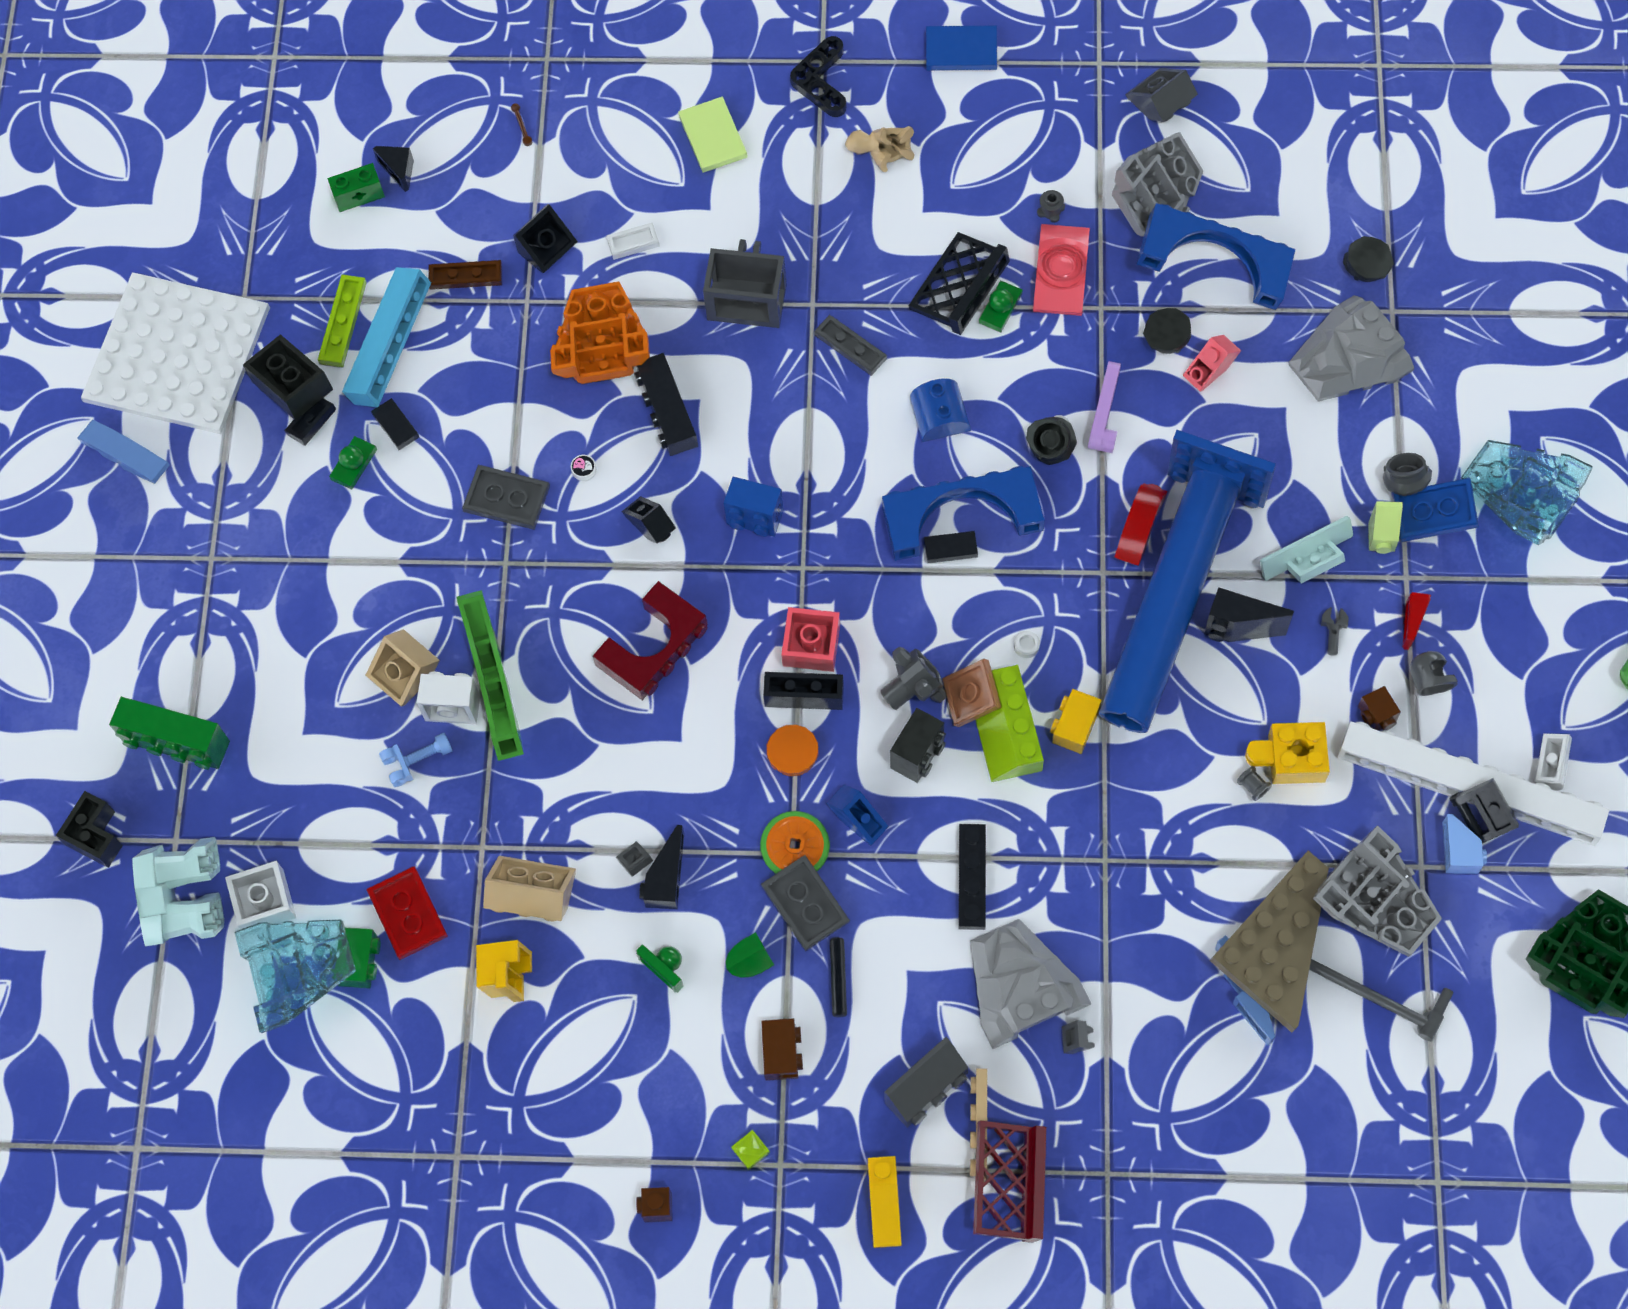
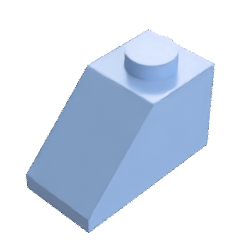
(1462, 848)

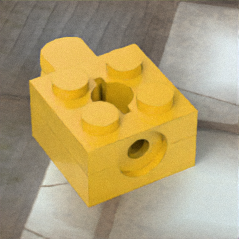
(1294, 752)

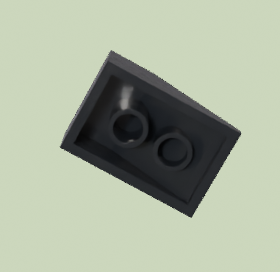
(1245, 618)

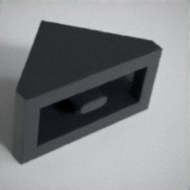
(397, 163)

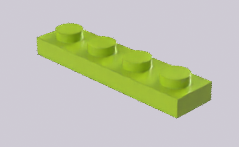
(342, 321)

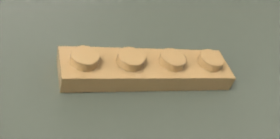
(978, 1111)

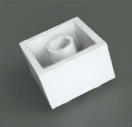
(448, 698)
(260, 895)

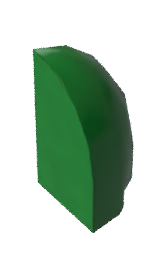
(748, 958)

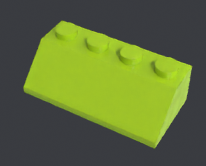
(1009, 732)

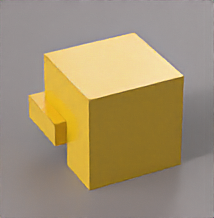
(502, 968)

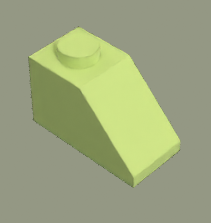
(1385, 526)

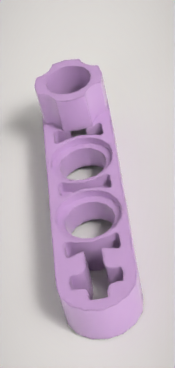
(1100, 437)

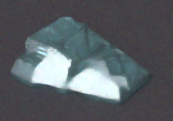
(1526, 487)
(294, 966)

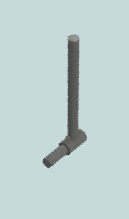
(1427, 1023)

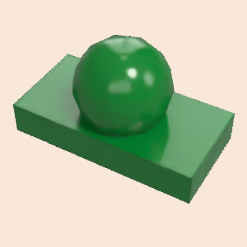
(1000, 306)
(352, 462)
(663, 964)

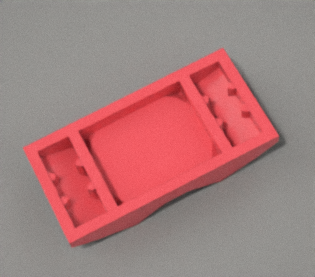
(1061, 269)

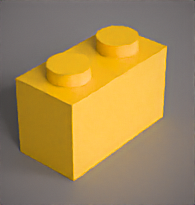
(1076, 720)

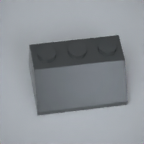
(926, 1083)

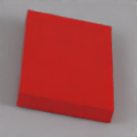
(407, 913)

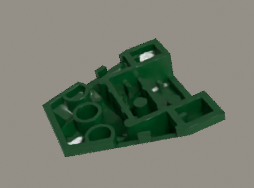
(1587, 956)

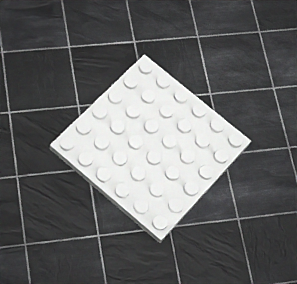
(175, 353)

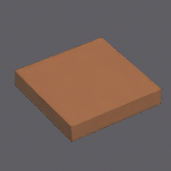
(971, 692)

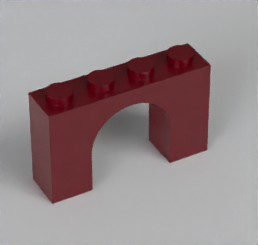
(642, 674)

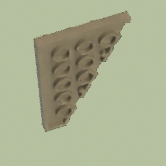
(1276, 943)

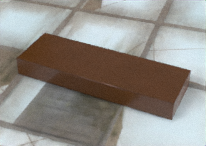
(465, 274)

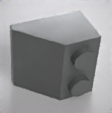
(1163, 93)

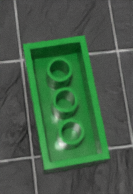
(169, 733)

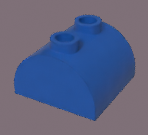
(939, 409)

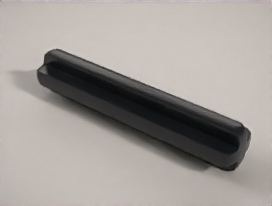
(838, 977)

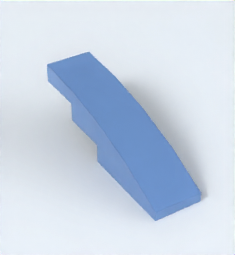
(123, 451)
(1250, 1009)

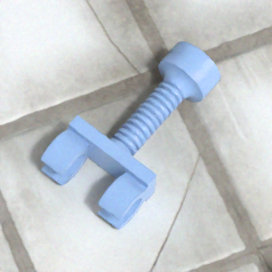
(390, 755)

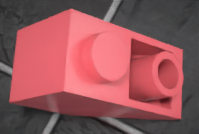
(1211, 362)

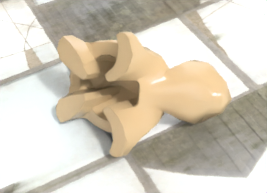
(883, 144)

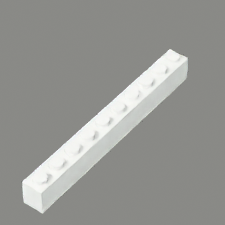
(1450, 774)

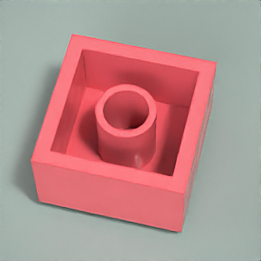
(811, 639)

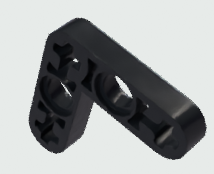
(813, 79)

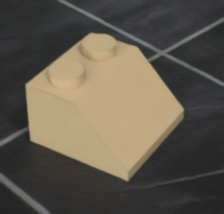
(399, 666)

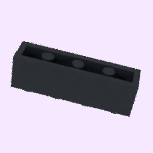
(667, 405)

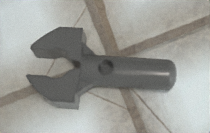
(1333, 638)

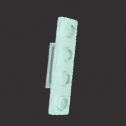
(1310, 554)

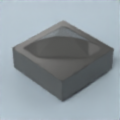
(634, 858)

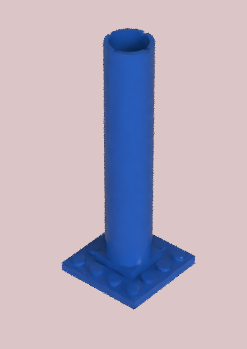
(1215, 482)

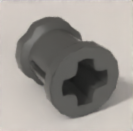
(1254, 783)

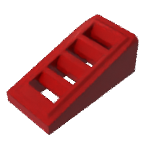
(1414, 612)

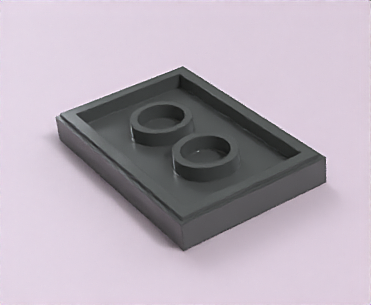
(506, 497)
(805, 903)

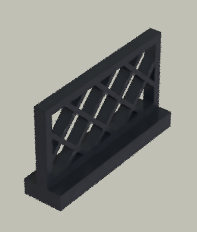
(977, 291)

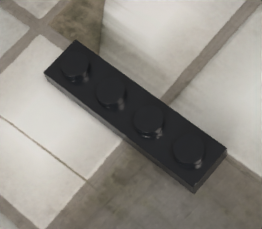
(972, 876)

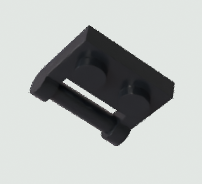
(1492, 808)

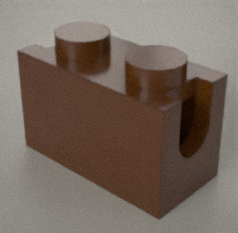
(780, 1049)

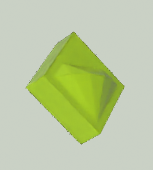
(750, 1149)

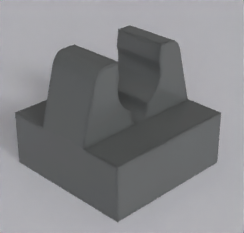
(1076, 1038)

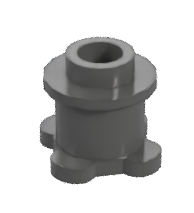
(1051, 205)

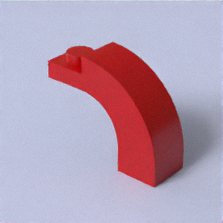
(1140, 523)

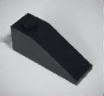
(663, 876)

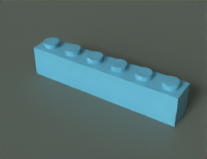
(386, 337)

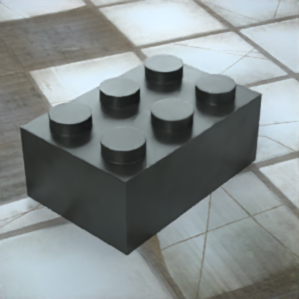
(288, 377)

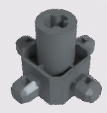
(915, 677)

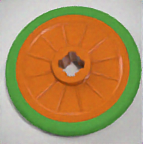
(794, 827)

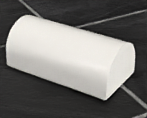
(1553, 760)

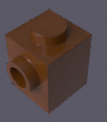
(1379, 709)
(655, 1204)

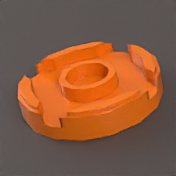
(792, 750)

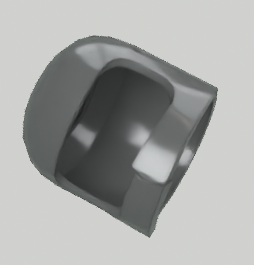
(1428, 674)

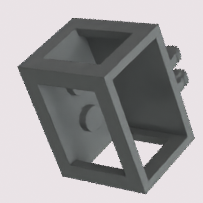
(745, 286)

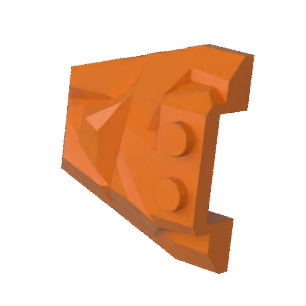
(599, 336)

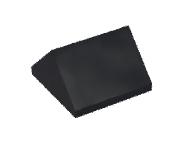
(544, 239)

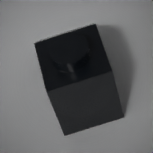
(649, 519)

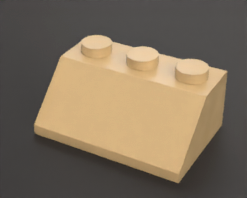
(528, 888)

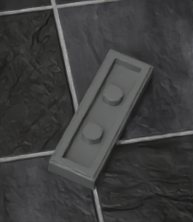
(850, 345)

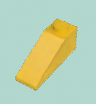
(884, 1202)

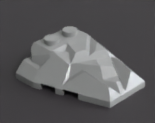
(1154, 175)
(1351, 352)
(1378, 895)
(1020, 982)

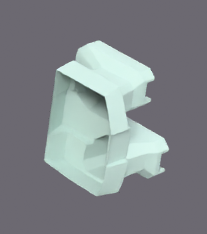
(155, 878)

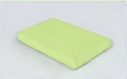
(712, 134)

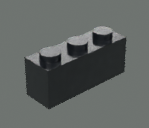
(803, 690)

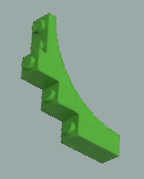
(491, 676)

